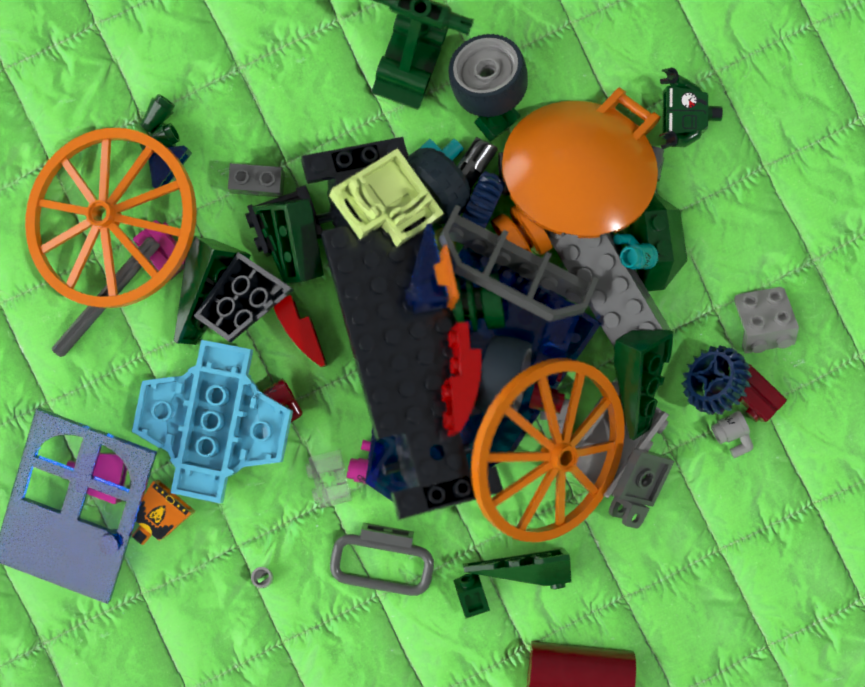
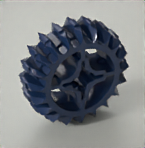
(484, 199)
(719, 387)

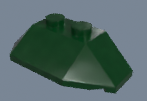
(663, 229)

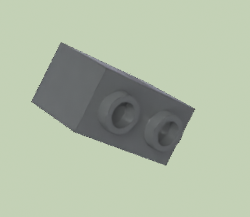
(256, 180)

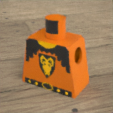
(160, 513)

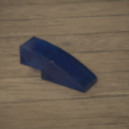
(556, 338)

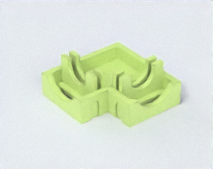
(388, 197)

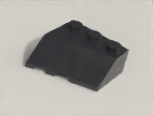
(240, 298)

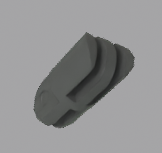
(476, 160)

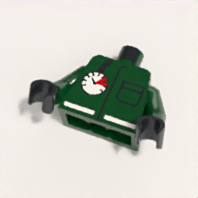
(685, 111)

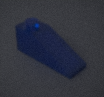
(424, 289)

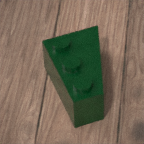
(293, 238)

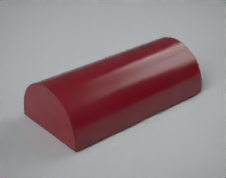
(579, 666)

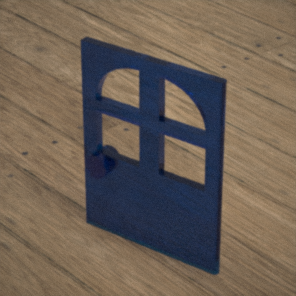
(58, 542)

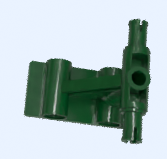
(414, 48)

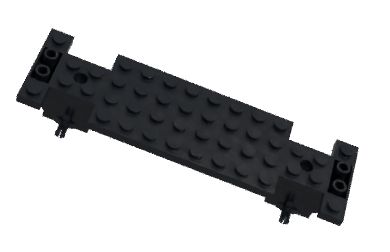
(397, 352)

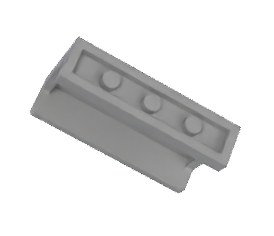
(600, 431)

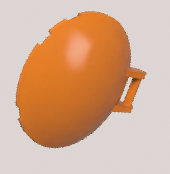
(582, 166)

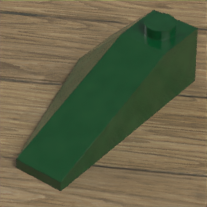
(202, 270)
(638, 369)
(539, 568)

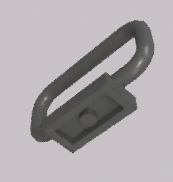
(384, 539)

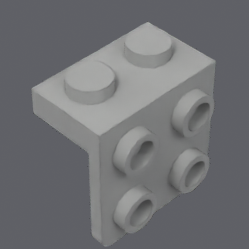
(766, 320)

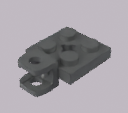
(637, 492)

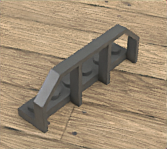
(519, 260)

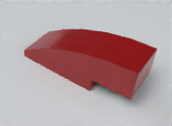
(300, 330)

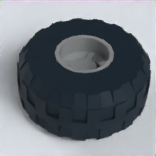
(441, 179)

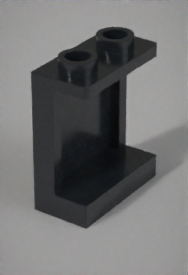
(264, 243)

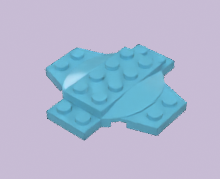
(212, 421)

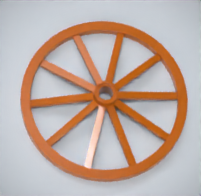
(112, 219)
(556, 453)

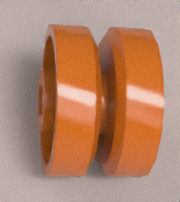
(522, 231)

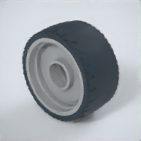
(488, 75)
(502, 362)

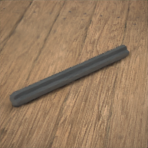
(90, 314)

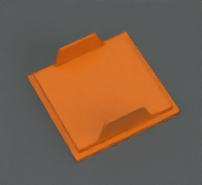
(446, 277)

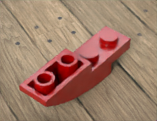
(462, 389)

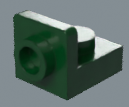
(496, 125)
(471, 595)

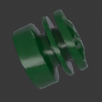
(479, 304)

